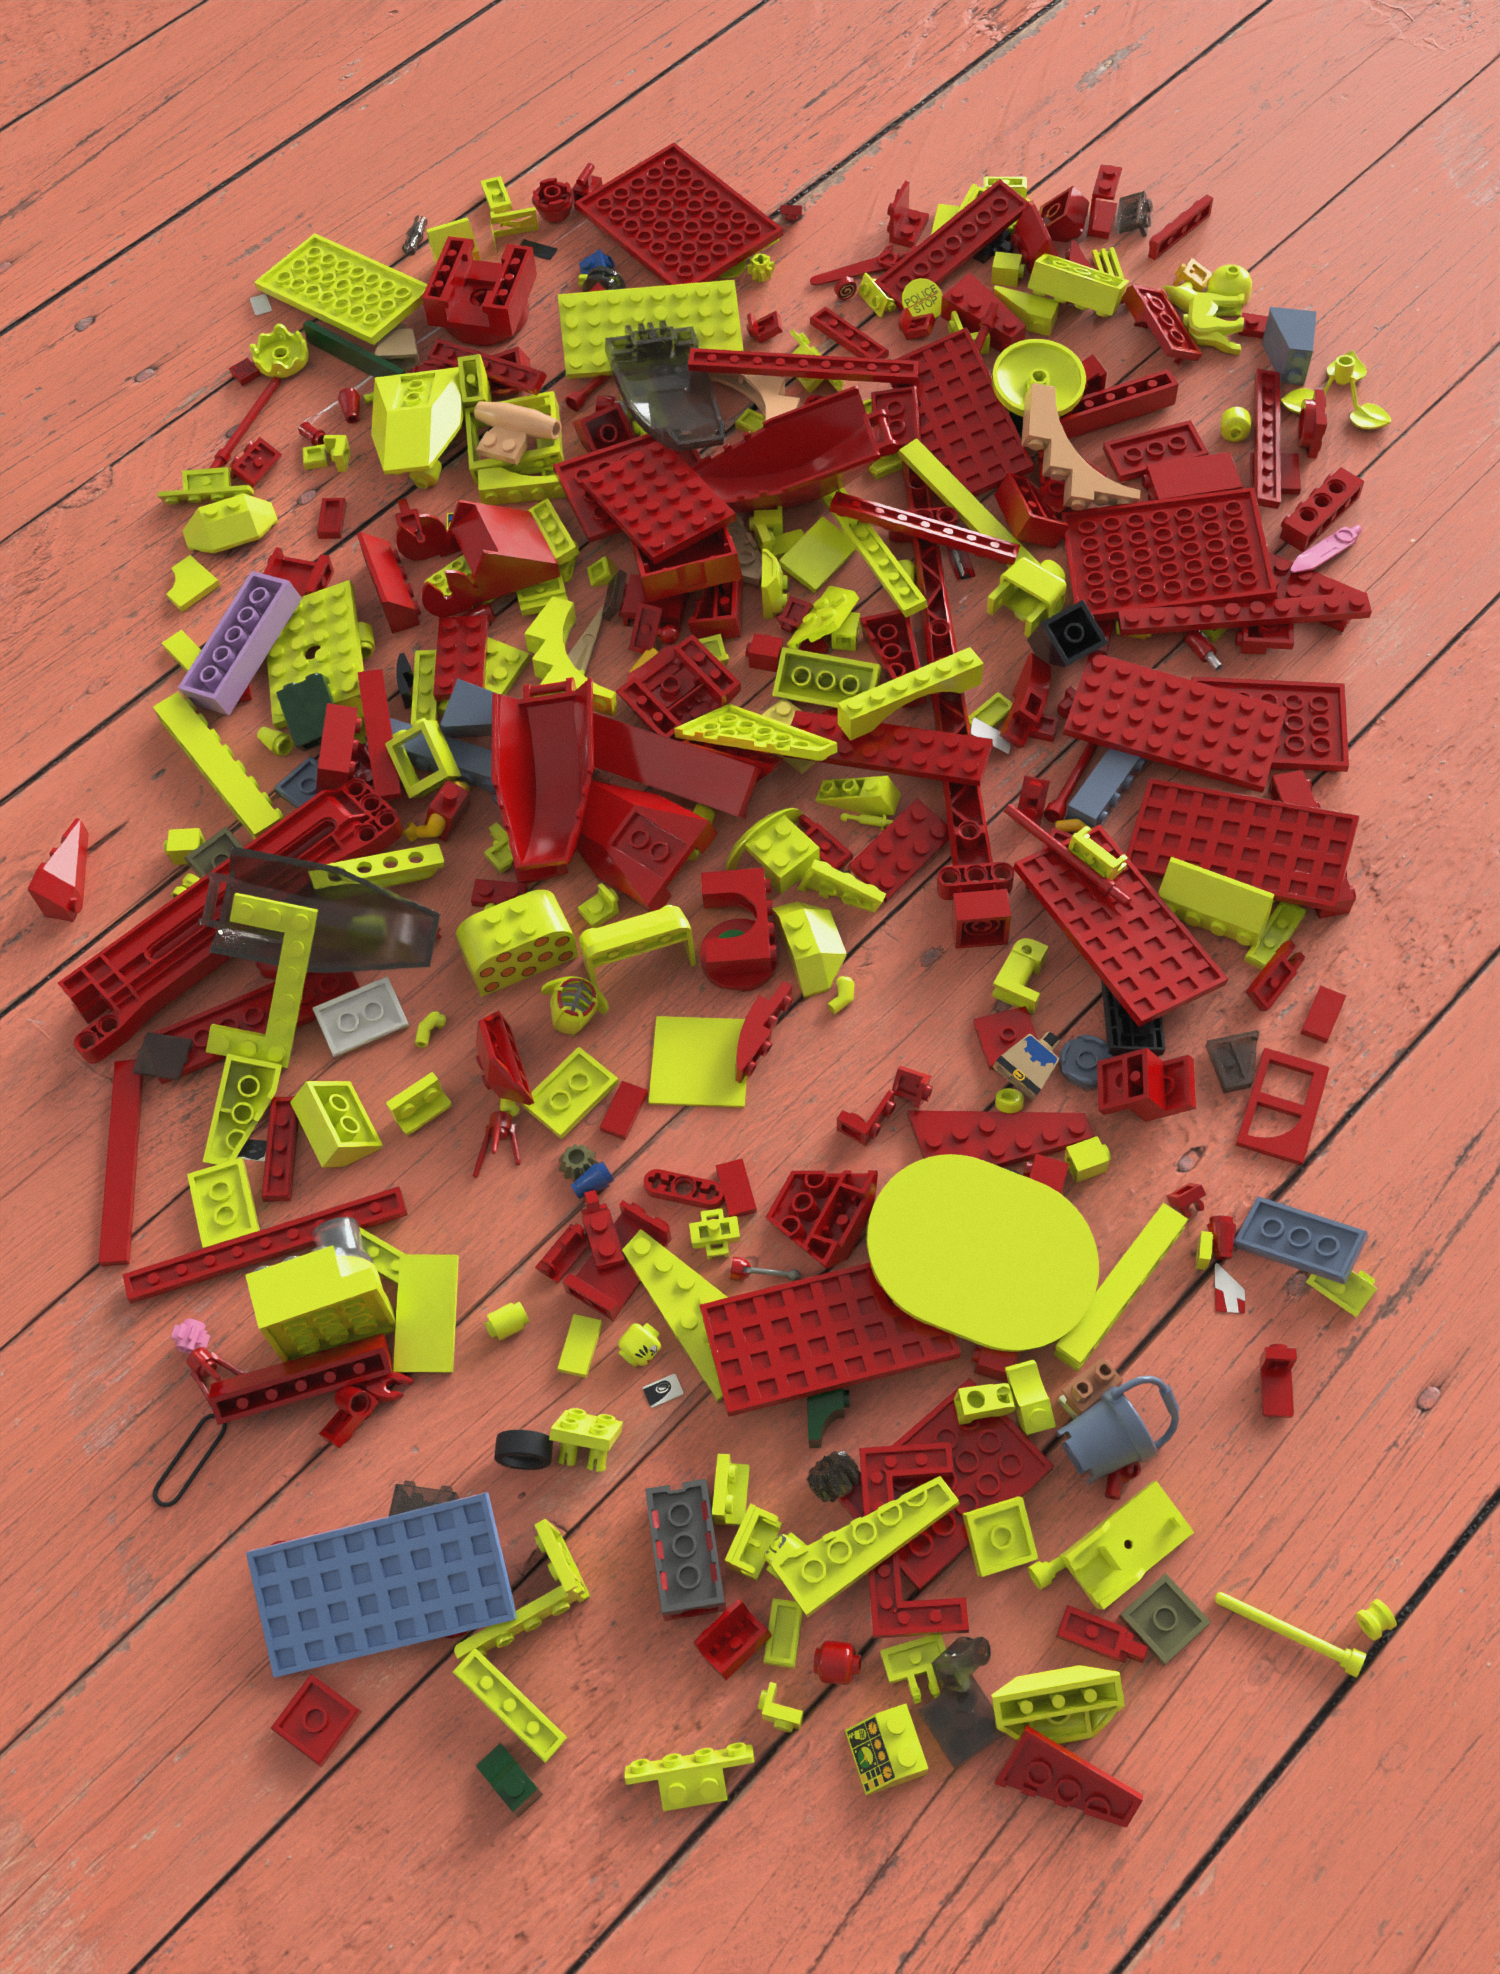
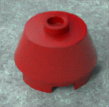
(553, 200)

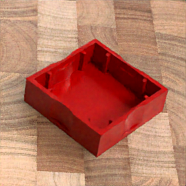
(693, 568)

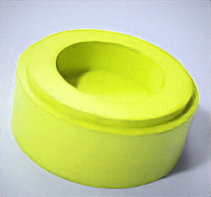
(1009, 1100)

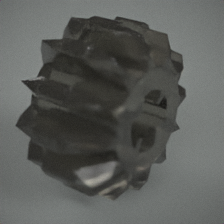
(833, 1476)

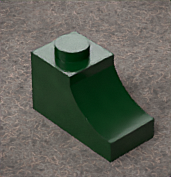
(822, 1411)
(509, 1780)

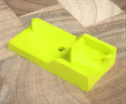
(1102, 1561)

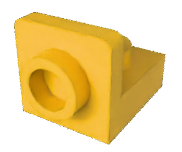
(1194, 273)

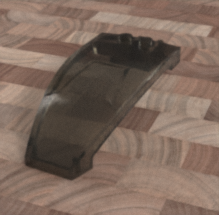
(658, 389)

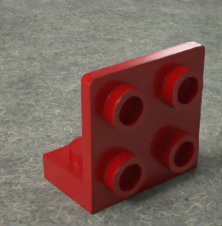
(904, 223)

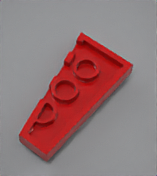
(1055, 1773)

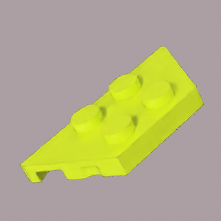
(825, 616)

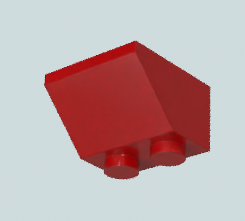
(1065, 215)
(603, 428)

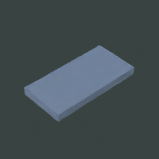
(1301, 1240)

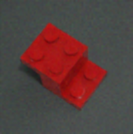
(1146, 1085)

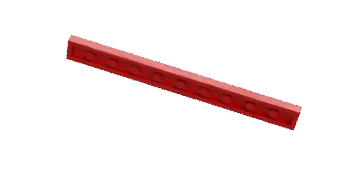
(803, 366)
(1244, 614)
(257, 1246)

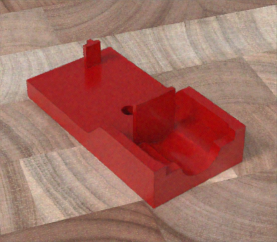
(1153, 310)

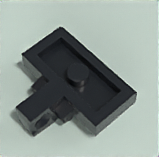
(999, 244)

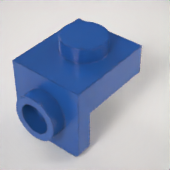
(595, 260)

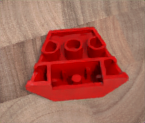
(824, 1211)

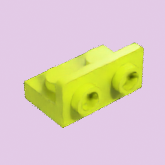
(418, 1104)
(1352, 1295)
(730, 1491)

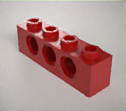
(1321, 509)

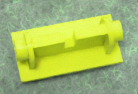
(875, 296)

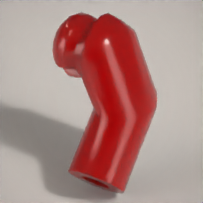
(1119, 1477)

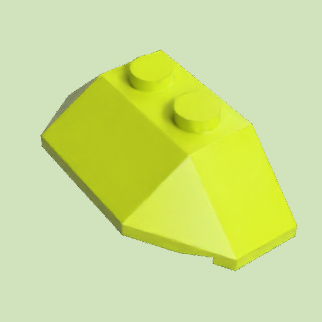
(229, 523)
(811, 945)
(1059, 1703)

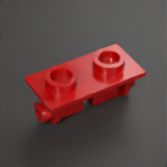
(564, 1253)

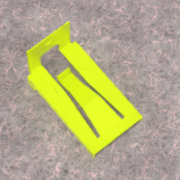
(505, 219)

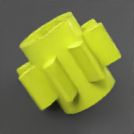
(761, 267)

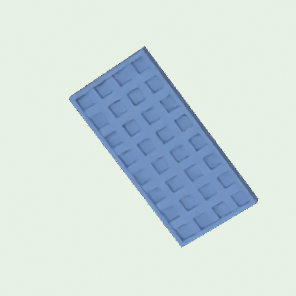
(381, 1585)

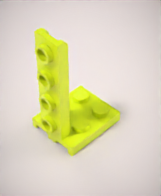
(531, 1615)

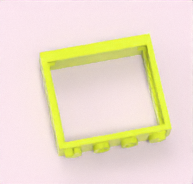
(532, 460)

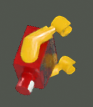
(443, 812)

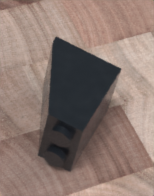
(1067, 636)

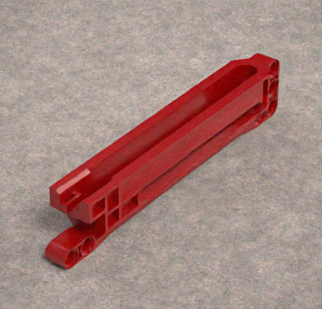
(171, 951)

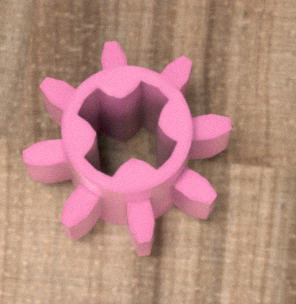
(190, 1336)

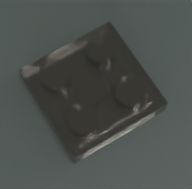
(961, 1723)

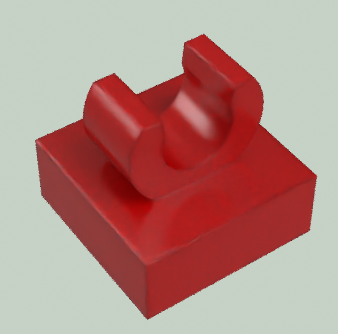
(1186, 1196)

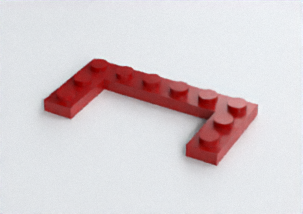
(889, 1613)

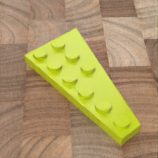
(752, 731)
(677, 1294)

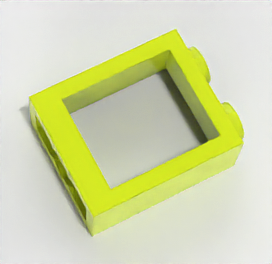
(440, 750)

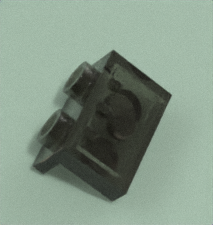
(1134, 213)

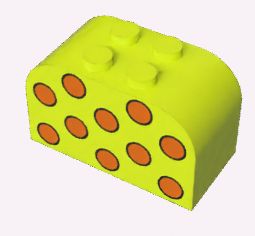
(515, 940)

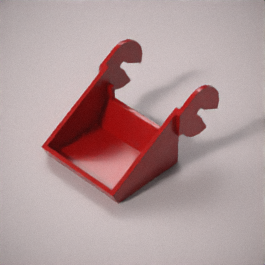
(499, 546)

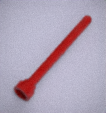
(577, 399)
(1056, 809)

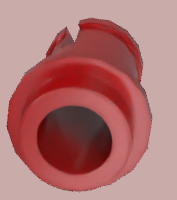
(314, 435)

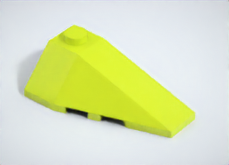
(241, 1101)

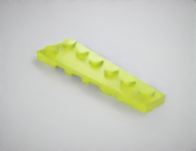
(842, 1557)

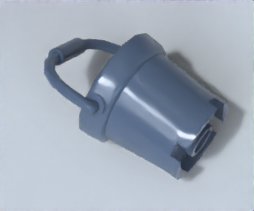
(1113, 1433)

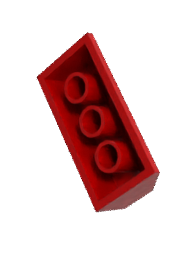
(389, 582)

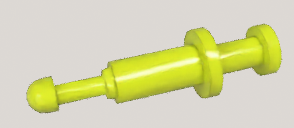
(868, 820)

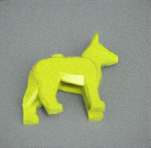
(1202, 315)

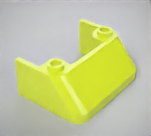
(635, 937)

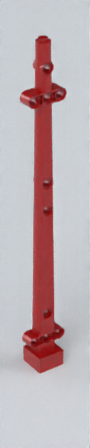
(979, 908)

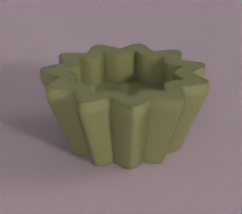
(576, 1161)

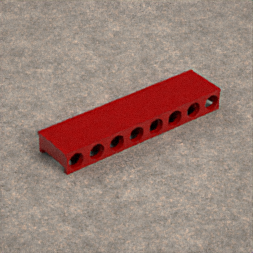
(673, 766)

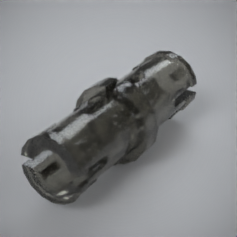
(414, 235)

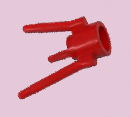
(498, 1128)
(205, 1365)

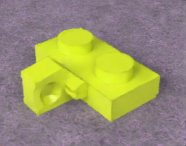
(500, 853)

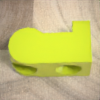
(983, 1402)

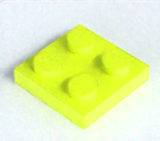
(1000, 1536)

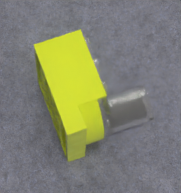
(322, 1295)

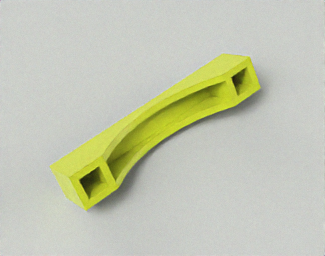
(504, 487)
(951, 674)

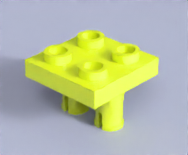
(580, 1429)

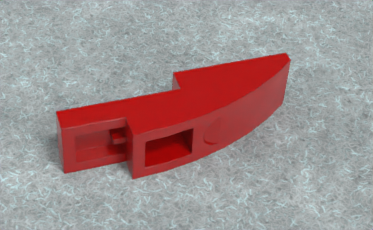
(1029, 701)
(757, 1030)

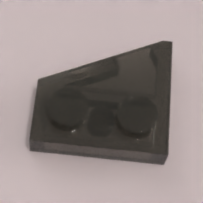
(1234, 1059)

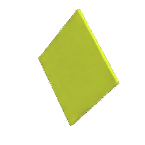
(696, 1062)

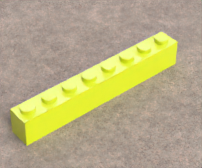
(217, 764)

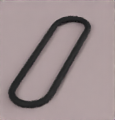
(195, 1472)

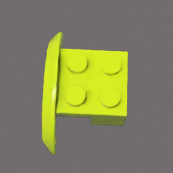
(778, 847)

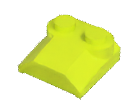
(772, 586)

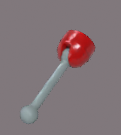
(741, 1270)

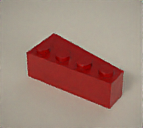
(972, 302)
(892, 645)

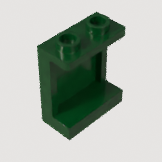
(305, 709)

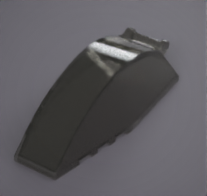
(355, 924)

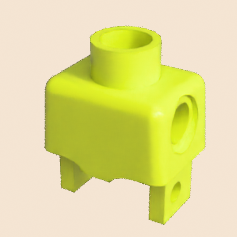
(1030, 592)

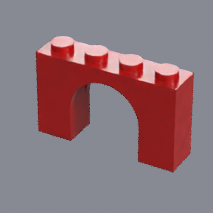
(748, 951)

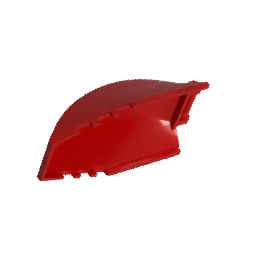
(799, 455)
(543, 769)

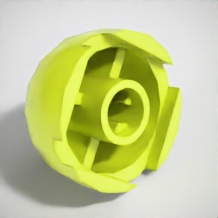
(1230, 281)

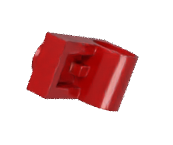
(349, 1417)

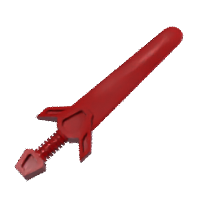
(883, 262)

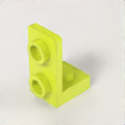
(778, 544)

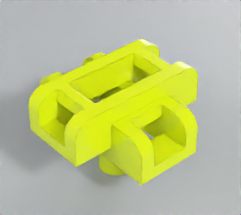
(714, 1232)

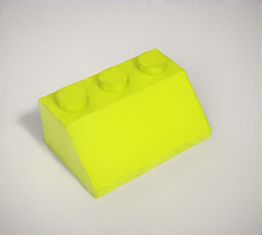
(335, 1122)

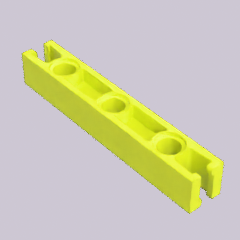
(1121, 1286)

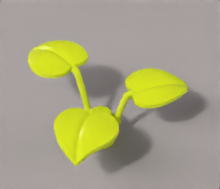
(1344, 370)

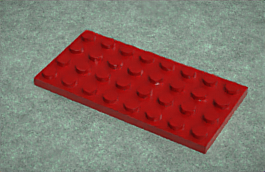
(962, 415)
(1175, 721)
(1257, 841)
(1134, 949)
(815, 1339)

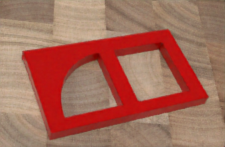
(1293, 1144)

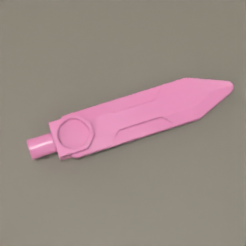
(1326, 549)

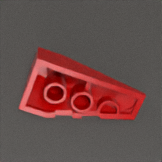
(61, 881)

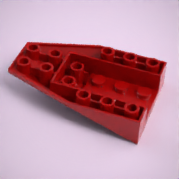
(639, 841)

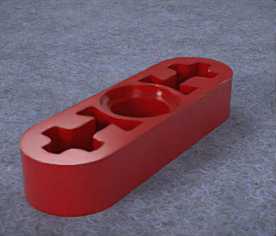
(705, 1185)

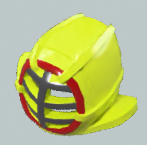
(571, 1010)

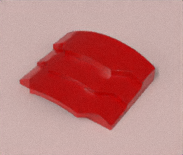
(678, 687)

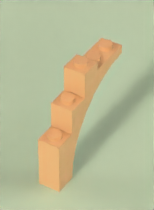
(764, 391)
(1061, 460)

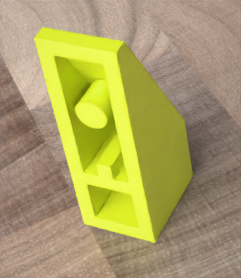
(1034, 311)

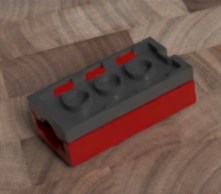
(685, 1550)

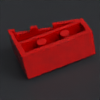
(719, 611)
(337, 747)

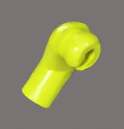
(424, 1029)

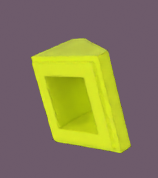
(601, 572)

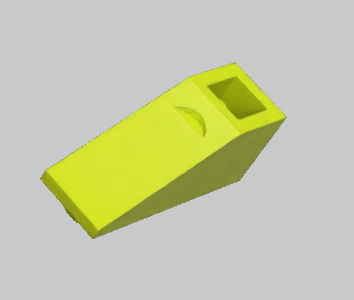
(861, 795)

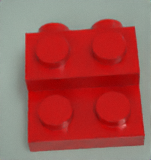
(1259, 638)

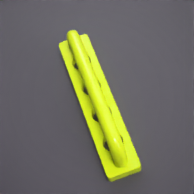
(404, 871)

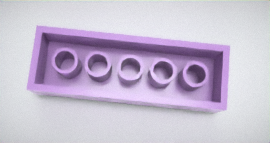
(240, 643)

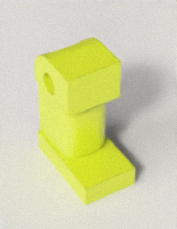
(1016, 972)

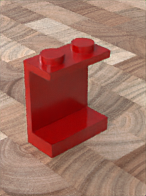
(1103, 212)

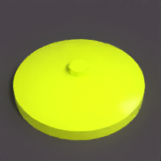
(1039, 363)

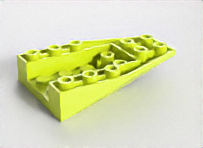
(415, 418)

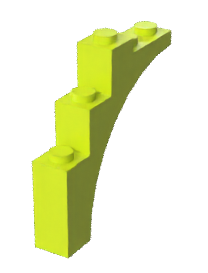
(548, 641)

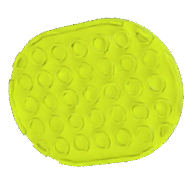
(982, 1253)

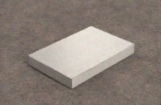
(360, 1017)

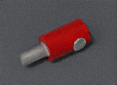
(1203, 648)

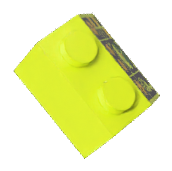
(886, 1750)

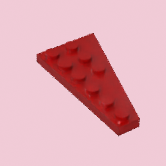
(997, 1136)

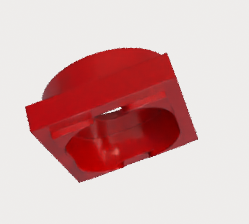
(1312, 423)

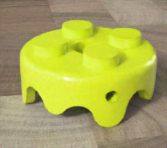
(283, 343)

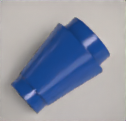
(595, 1178)

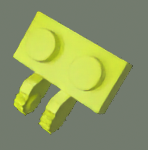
(912, 1660)

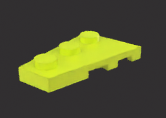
(843, 885)

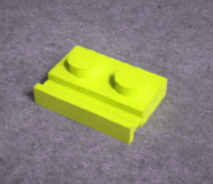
(535, 598)

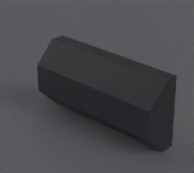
(1124, 1034)

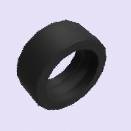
(523, 1449)

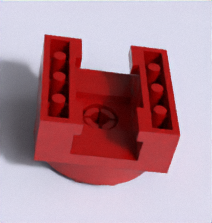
(480, 298)

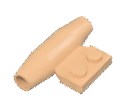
(511, 429)

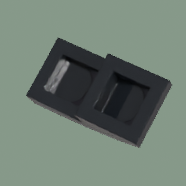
(404, 679)

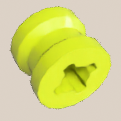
(1375, 1619)

